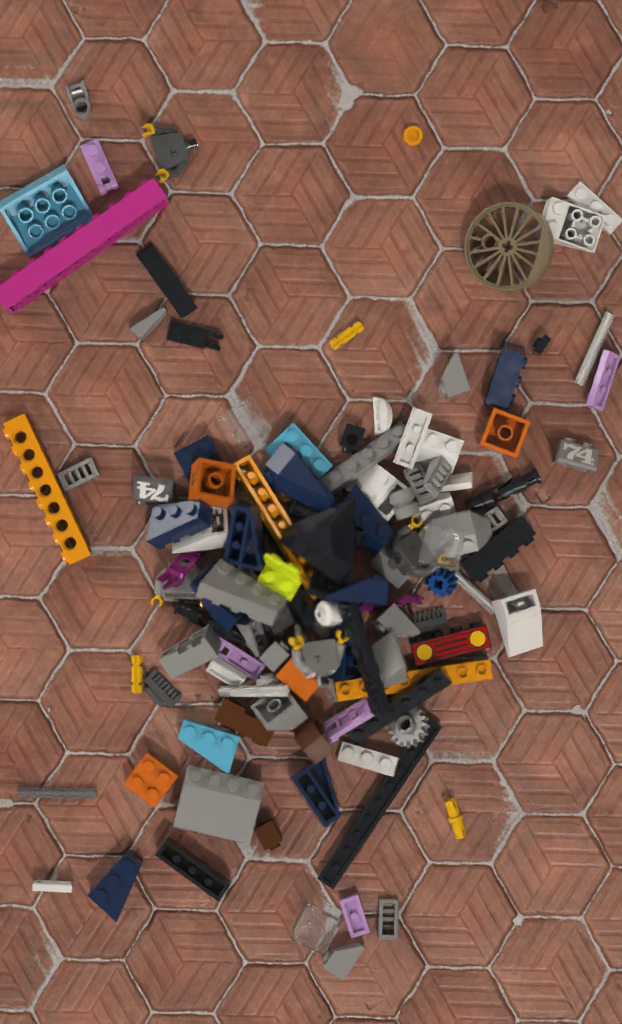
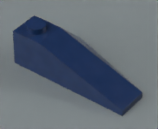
(292, 478)
(348, 667)

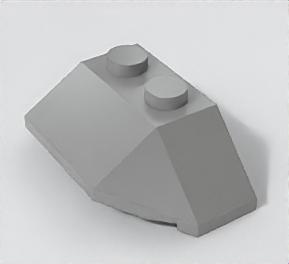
(476, 526)

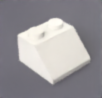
(439, 444)

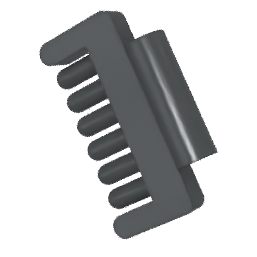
(430, 625)
(156, 692)

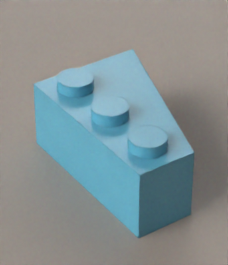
(210, 742)

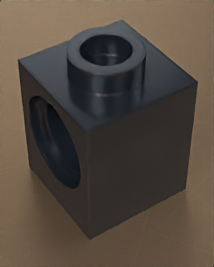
(358, 432)

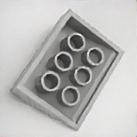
(218, 804)

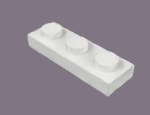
(585, 198)
(412, 438)
(368, 759)

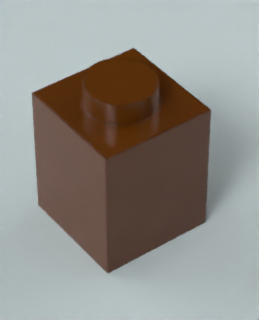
(268, 834)

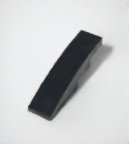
(166, 281)

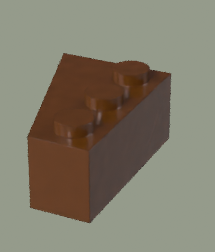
(243, 721)
(313, 738)

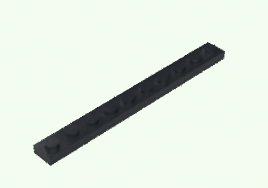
(375, 809)

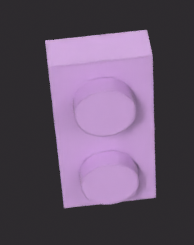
(354, 916)

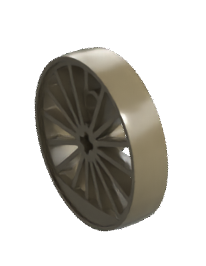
(544, 254)

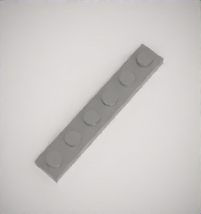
(364, 459)

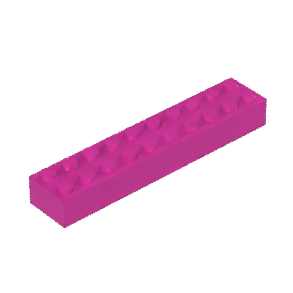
(82, 245)

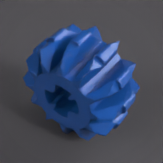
(441, 582)

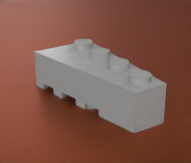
(241, 593)

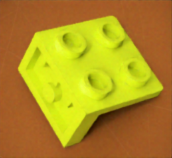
(280, 577)

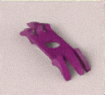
(179, 571)
(408, 598)

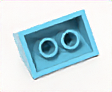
(310, 454)

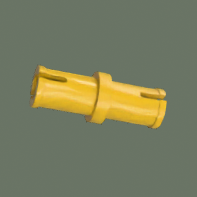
(455, 818)

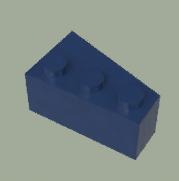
(506, 375)
(369, 520)
(245, 537)

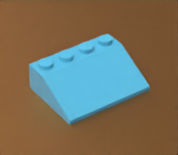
(45, 210)

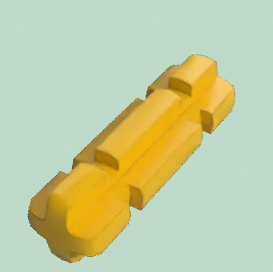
(346, 335)
(136, 674)

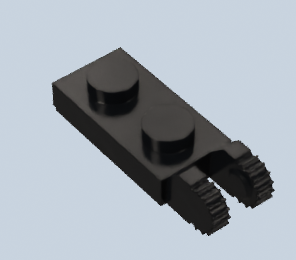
(192, 336)

